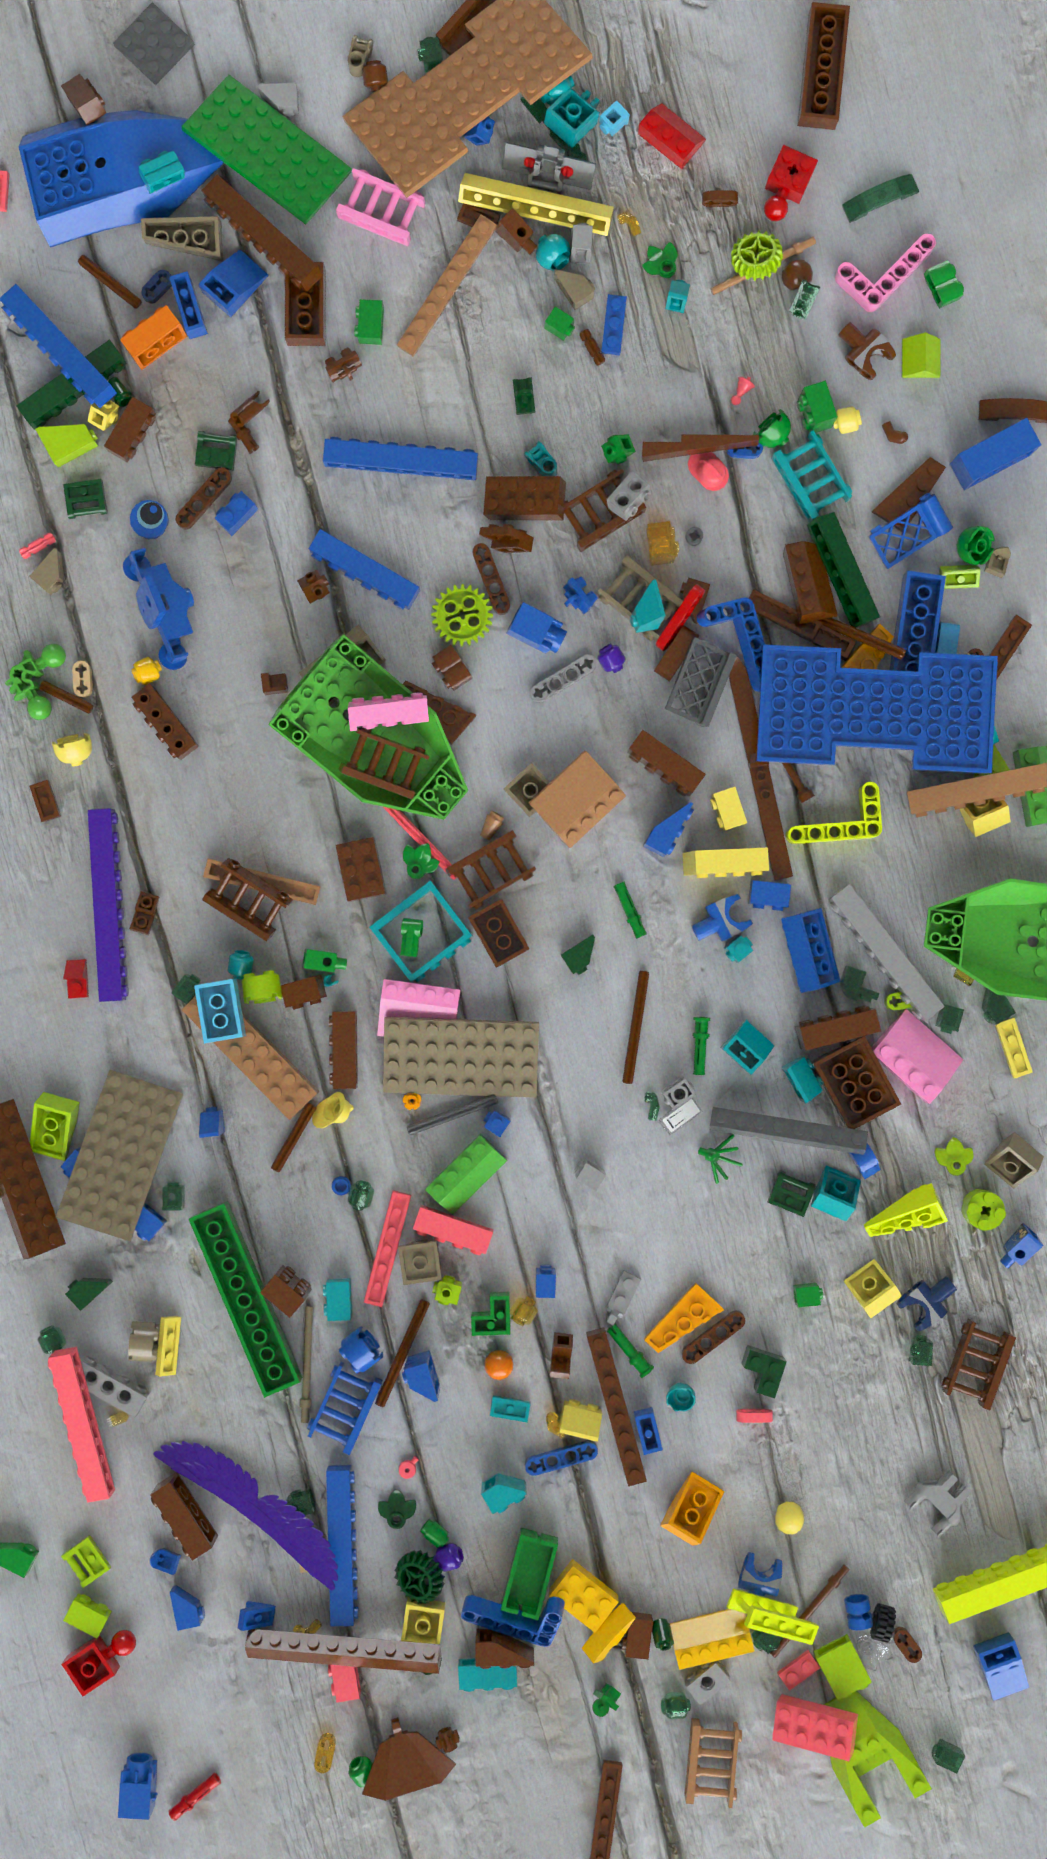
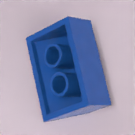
(422, 1375)

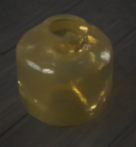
(523, 1311)

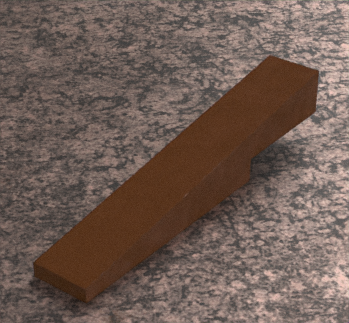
(695, 444)
(811, 631)

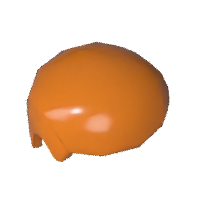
(498, 1364)

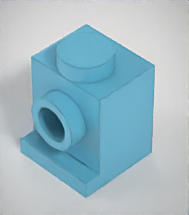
(613, 113)

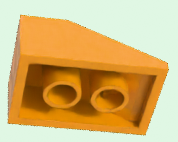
(692, 1509)

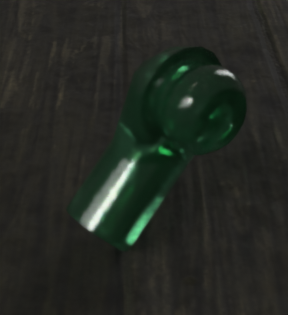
(654, 1105)

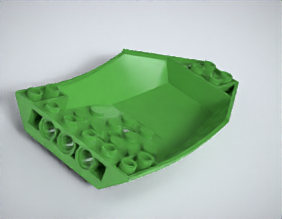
(327, 740)
(989, 934)

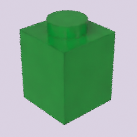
(560, 323)
(807, 1295)

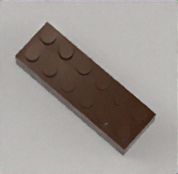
(823, 66)

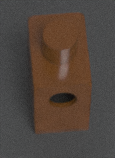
(513, 225)

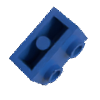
(236, 513)

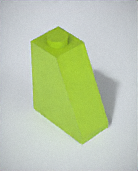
(67, 441)

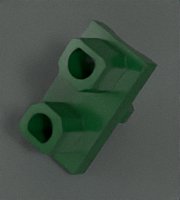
(524, 396)

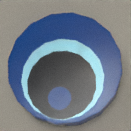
(149, 519)

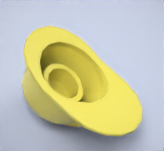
(332, 1110)

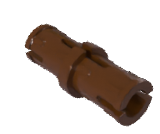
(244, 435)

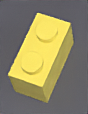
(728, 809)

